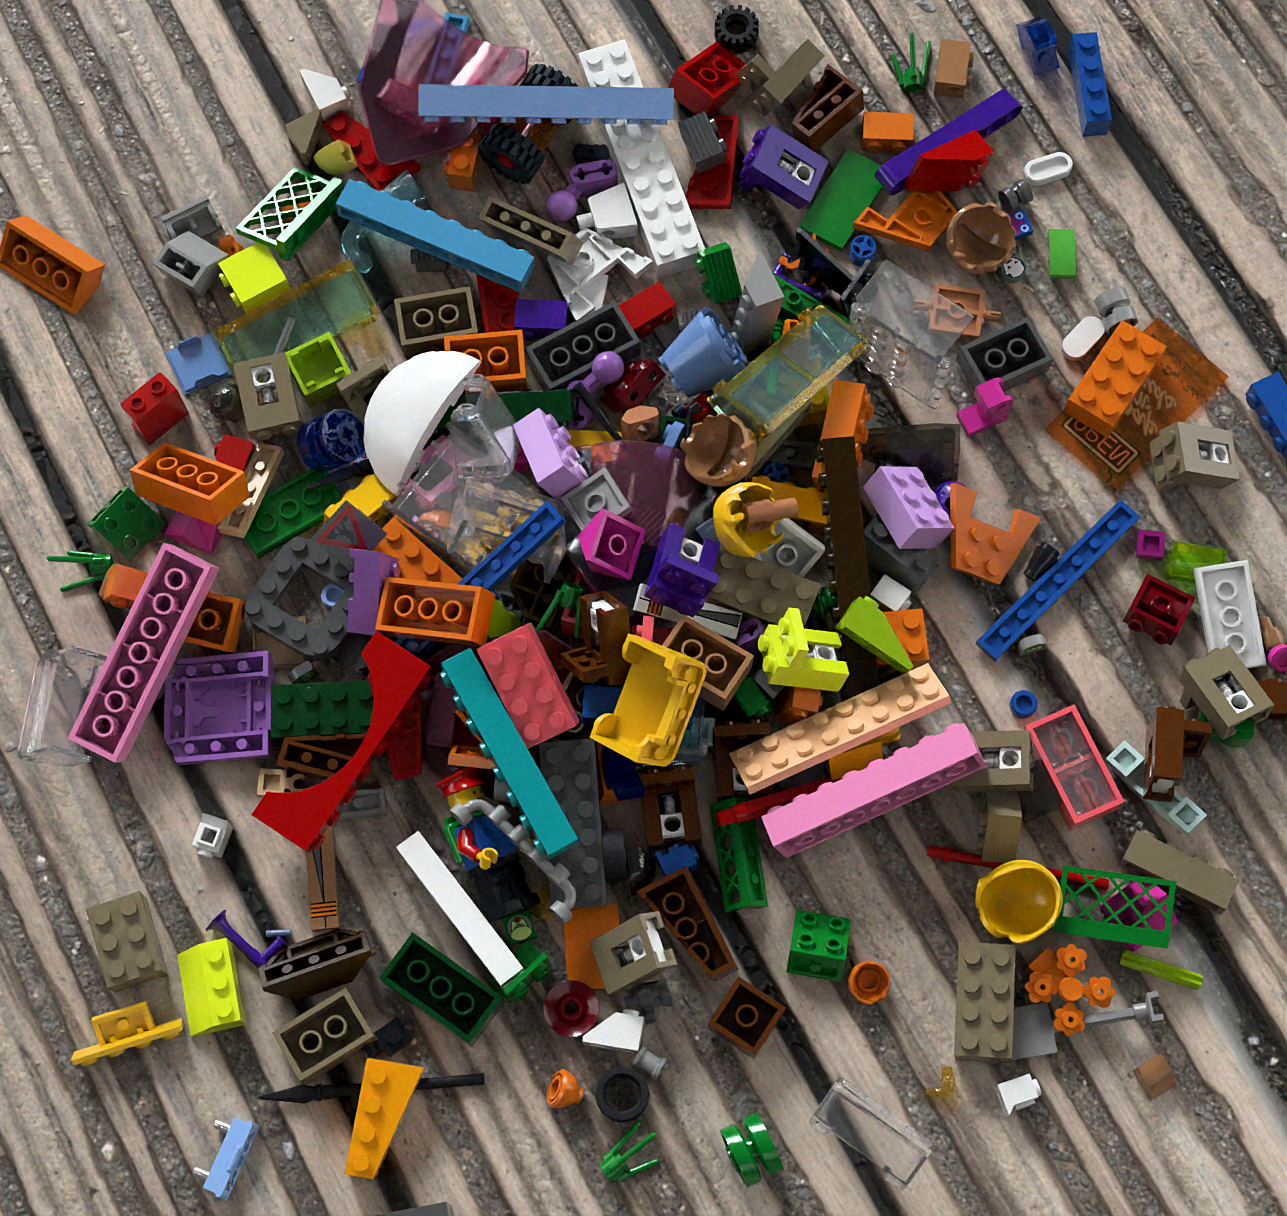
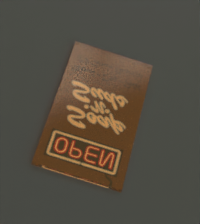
(1169, 395)

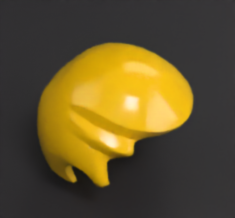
(727, 521)

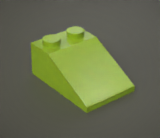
(871, 630)

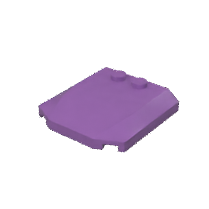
(220, 708)

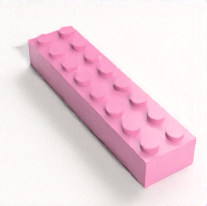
(143, 653)
(873, 790)

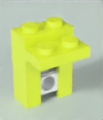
(801, 655)

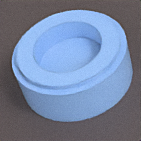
(330, 595)

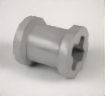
(649, 1062)

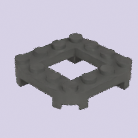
(265, 617)

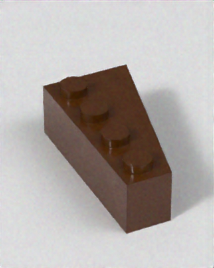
(690, 921)

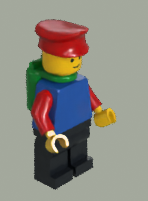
(485, 851)

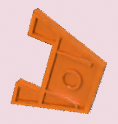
(916, 222)
(980, 547)

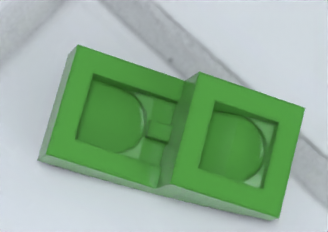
(1061, 254)

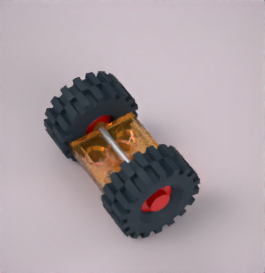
(519, 146)

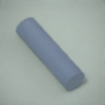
(274, 933)

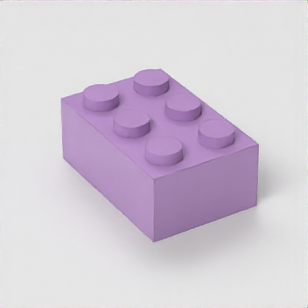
(550, 454)
(908, 507)

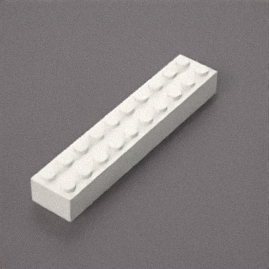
(645, 168)

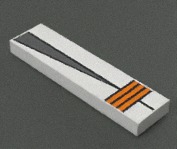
(716, 618)

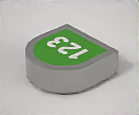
(1031, 644)

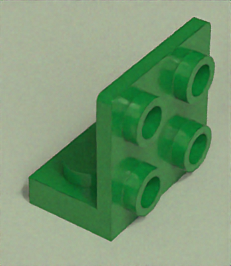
(126, 522)
(818, 946)
(535, 968)

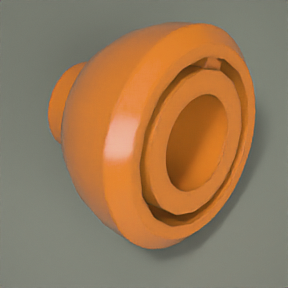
(563, 1090)

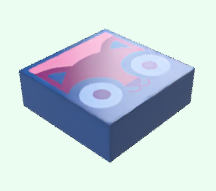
(1021, 224)

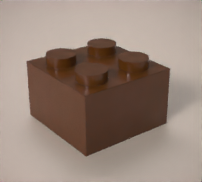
(746, 1017)

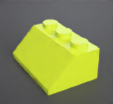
(211, 987)

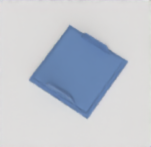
(198, 363)

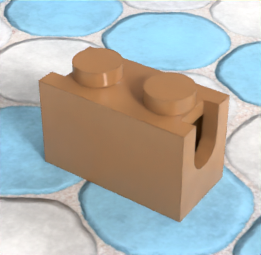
(952, 68)

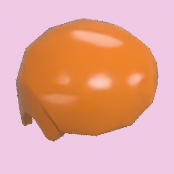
(869, 982)

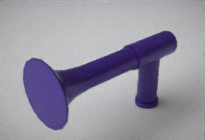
(821, 295)
(221, 925)

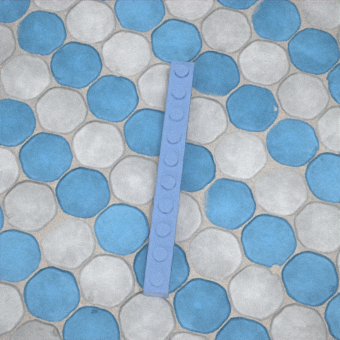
(545, 103)

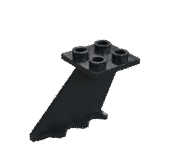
(829, 271)

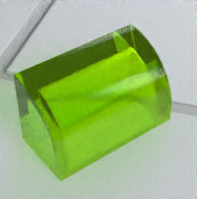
(1186, 556)

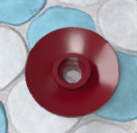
(556, 1008)

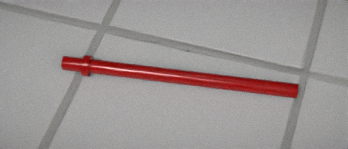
(974, 859)

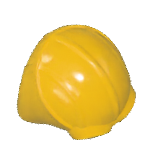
(1018, 900)

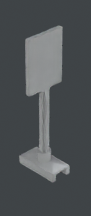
(1035, 1030)

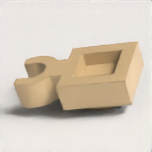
(277, 781)

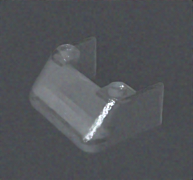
(499, 511)
(55, 706)
(872, 1132)

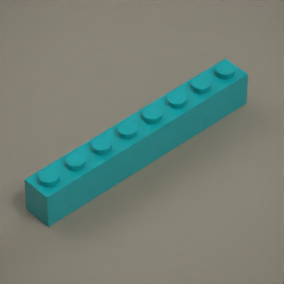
(509, 754)

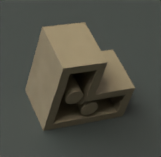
(1001, 826)

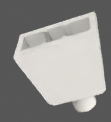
(610, 214)

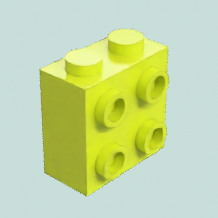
(253, 277)

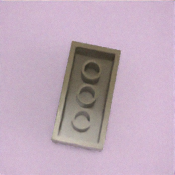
(760, 589)
(985, 1002)

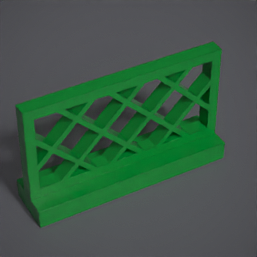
(307, 218)
(1111, 931)

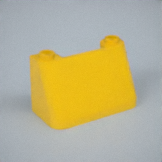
(652, 703)

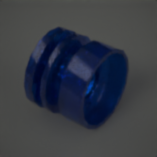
(331, 440)

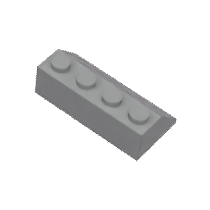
(757, 308)

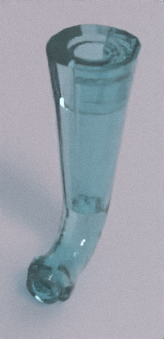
(401, 188)

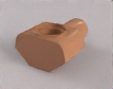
(640, 423)
(761, 513)

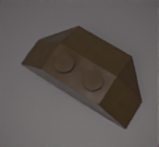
(534, 594)
(316, 964)

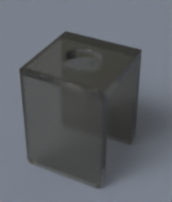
(1044, 796)

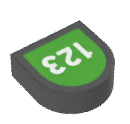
(303, 673)

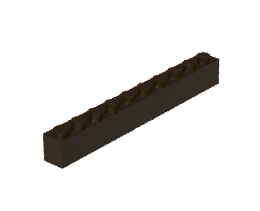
(846, 554)

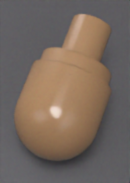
(1270, 635)

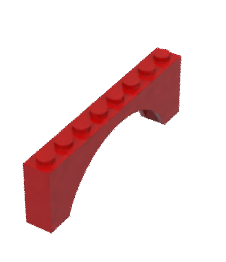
(308, 813)

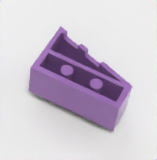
(368, 580)

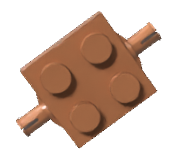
(971, 301)

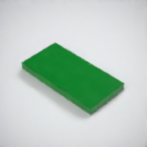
(842, 200)
(290, 512)

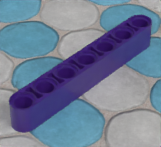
(984, 117)

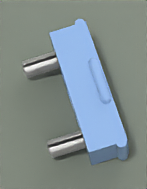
(230, 1157)

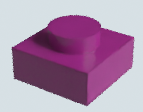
(1150, 545)

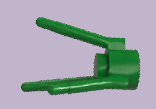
(913, 79)
(98, 563)
(567, 598)
(615, 1165)

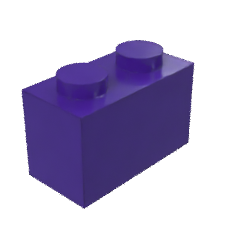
(540, 317)

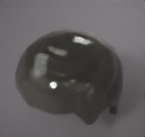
(226, 403)

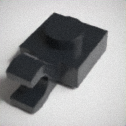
(390, 1038)

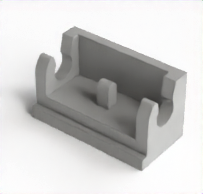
(195, 217)

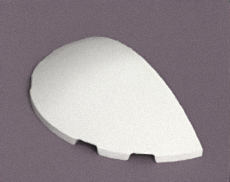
(409, 409)

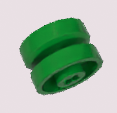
(748, 1151)

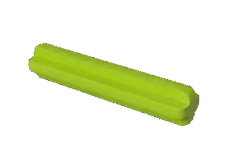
(1161, 969)

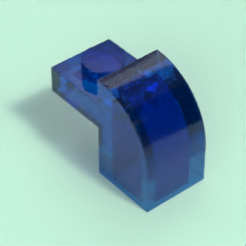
(1040, 41)
(621, 775)

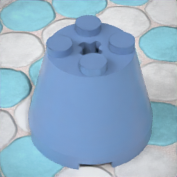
(703, 355)

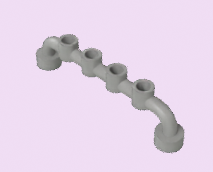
(518, 836)

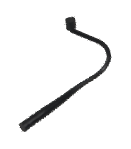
(605, 422)

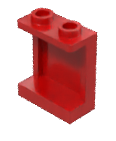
(155, 408)

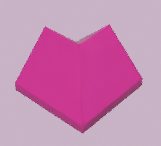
(193, 532)
(611, 544)
(1143, 905)

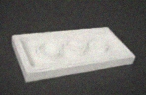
(1230, 610)

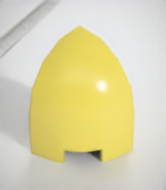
(336, 158)

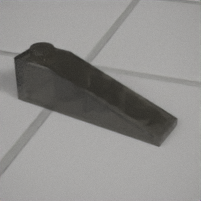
(927, 446)

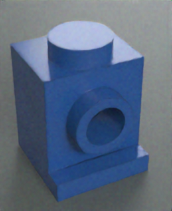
(676, 858)

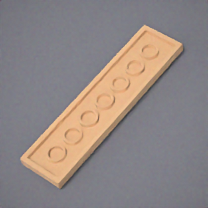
(839, 728)

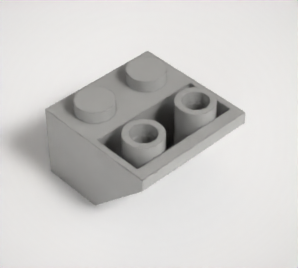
(190, 262)

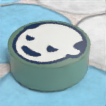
(1013, 270)

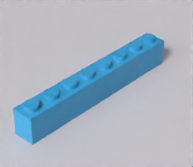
(435, 235)

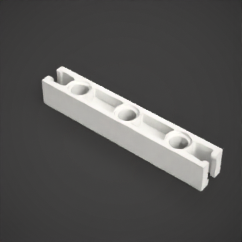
(460, 910)

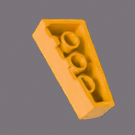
(807, 500)
(380, 1109)

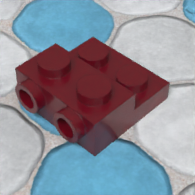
(1158, 610)

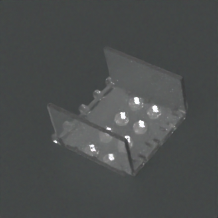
(908, 332)
(429, 500)

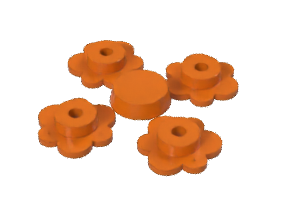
(1070, 989)

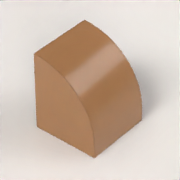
(1155, 1076)

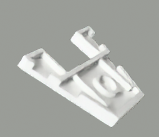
(593, 261)

